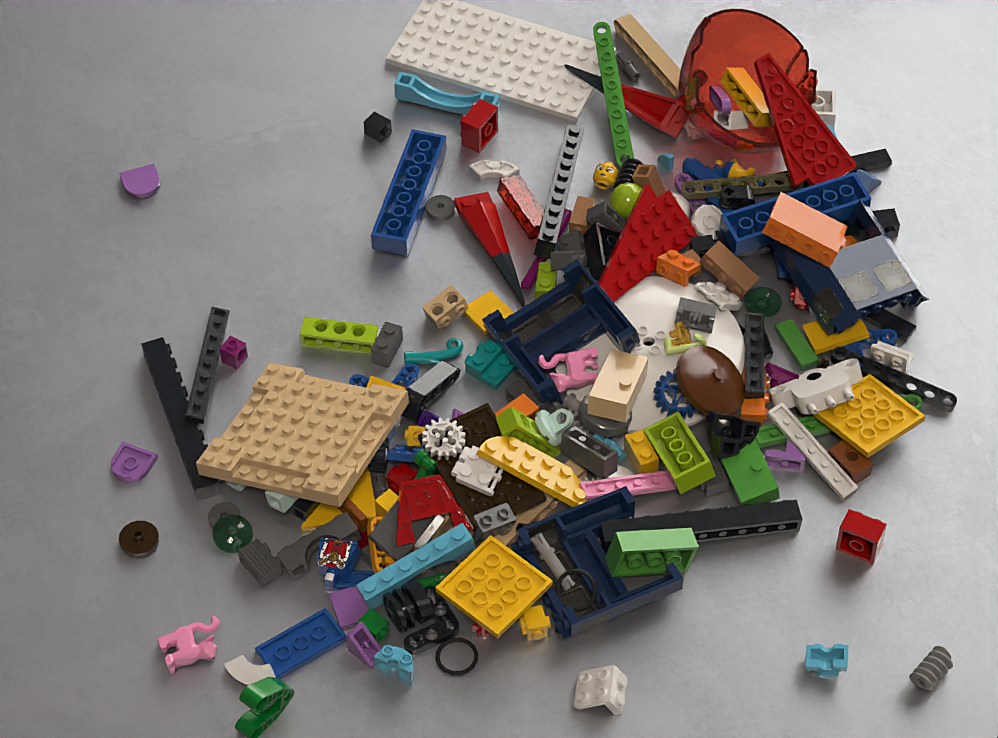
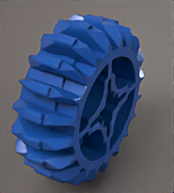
(672, 391)

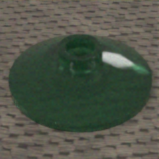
(763, 301)
(232, 542)

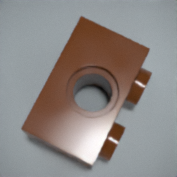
(851, 461)

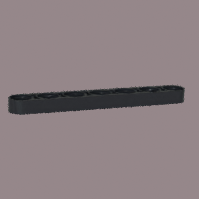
(903, 380)

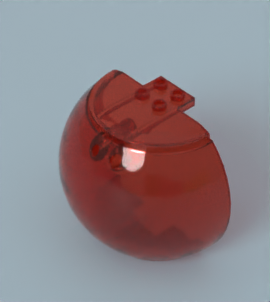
(736, 41)

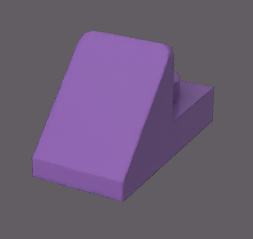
(788, 460)

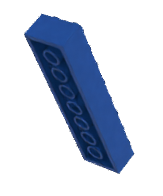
(409, 192)
(833, 198)

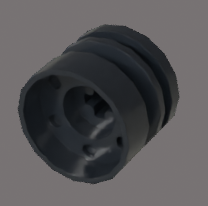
(409, 606)

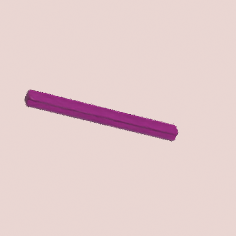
(532, 273)

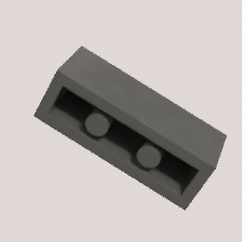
(589, 452)

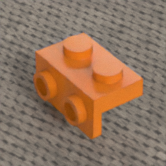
(676, 267)

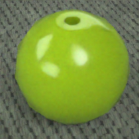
(624, 198)

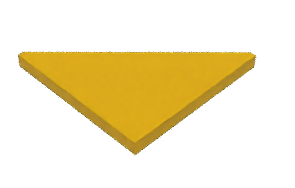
(360, 495)

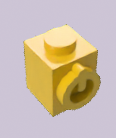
(411, 435)
(534, 623)

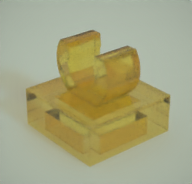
(681, 333)

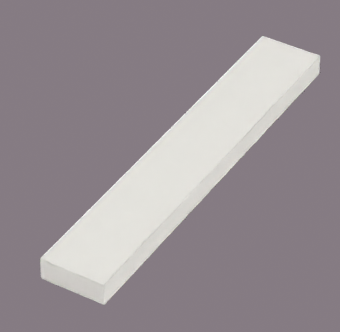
(812, 450)

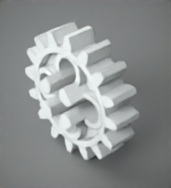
(433, 441)

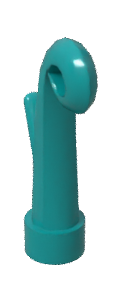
(434, 357)

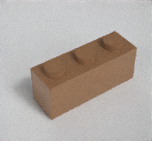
(729, 269)

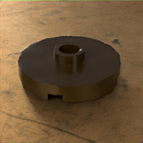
(139, 546)

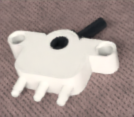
(819, 387)

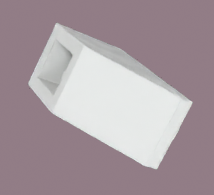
(732, 121)

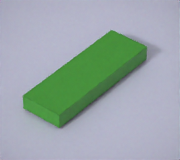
(796, 344)

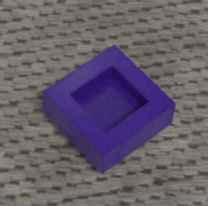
(426, 417)

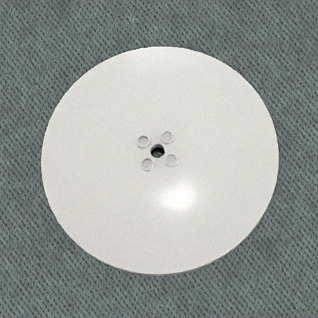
(652, 311)

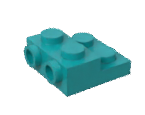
(489, 364)

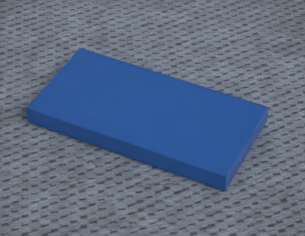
(301, 643)

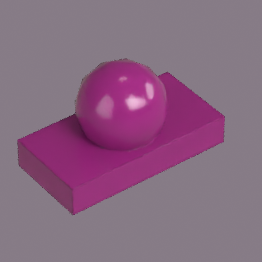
(779, 375)

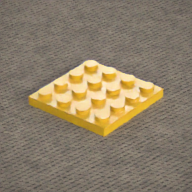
(872, 418)
(494, 586)

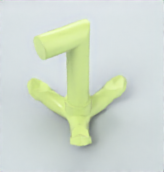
(669, 349)

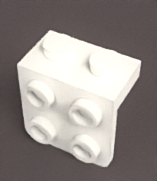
(891, 356)
(601, 687)

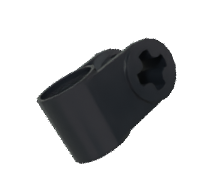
(737, 196)

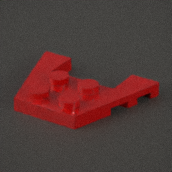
(423, 500)

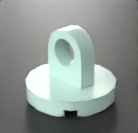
(550, 425)

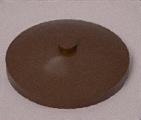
(710, 380)

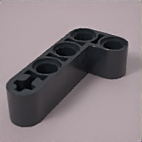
(428, 388)

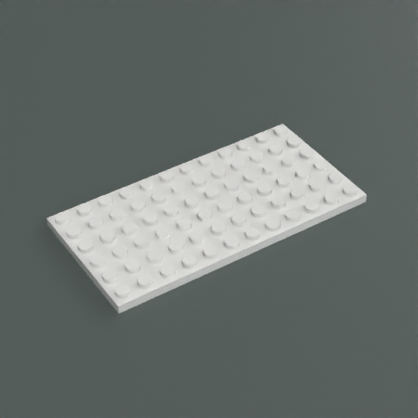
(498, 56)

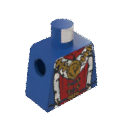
(337, 559)

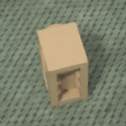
(443, 304)

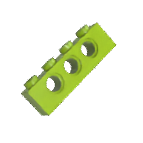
(338, 335)
(517, 425)

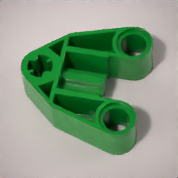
(266, 703)

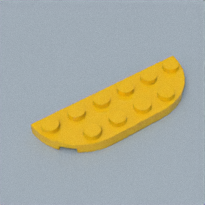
(533, 468)

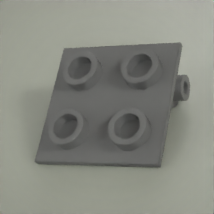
(696, 314)

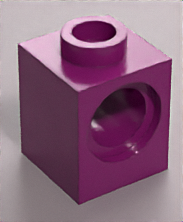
(233, 352)

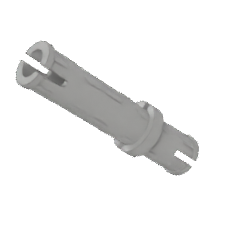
(547, 553)

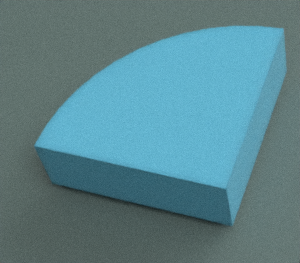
(666, 160)

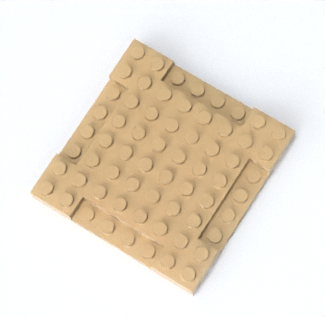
(304, 435)

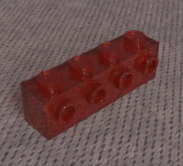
(521, 204)

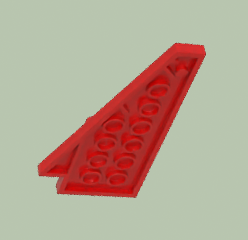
(804, 139)
(650, 231)

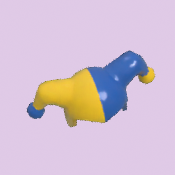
(732, 169)

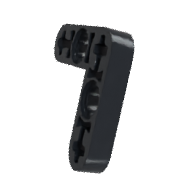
(439, 627)

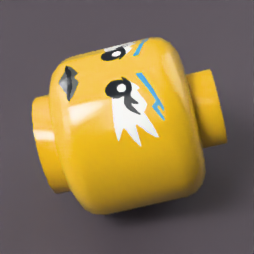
(605, 175)

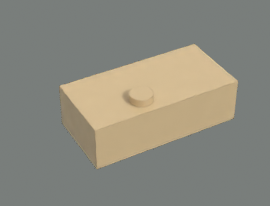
(617, 385)

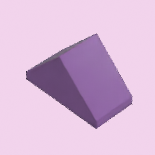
(362, 644)

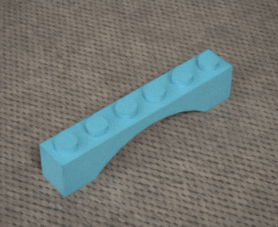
(414, 90)
(440, 550)

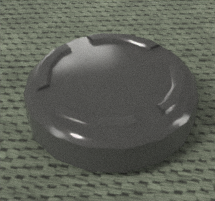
(601, 425)

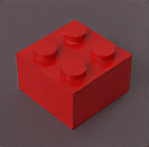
(479, 125)
(861, 536)

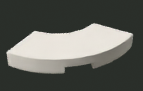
(488, 168)
(246, 672)

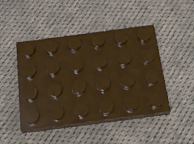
(521, 496)

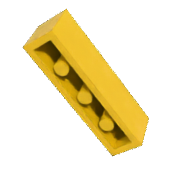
(747, 96)

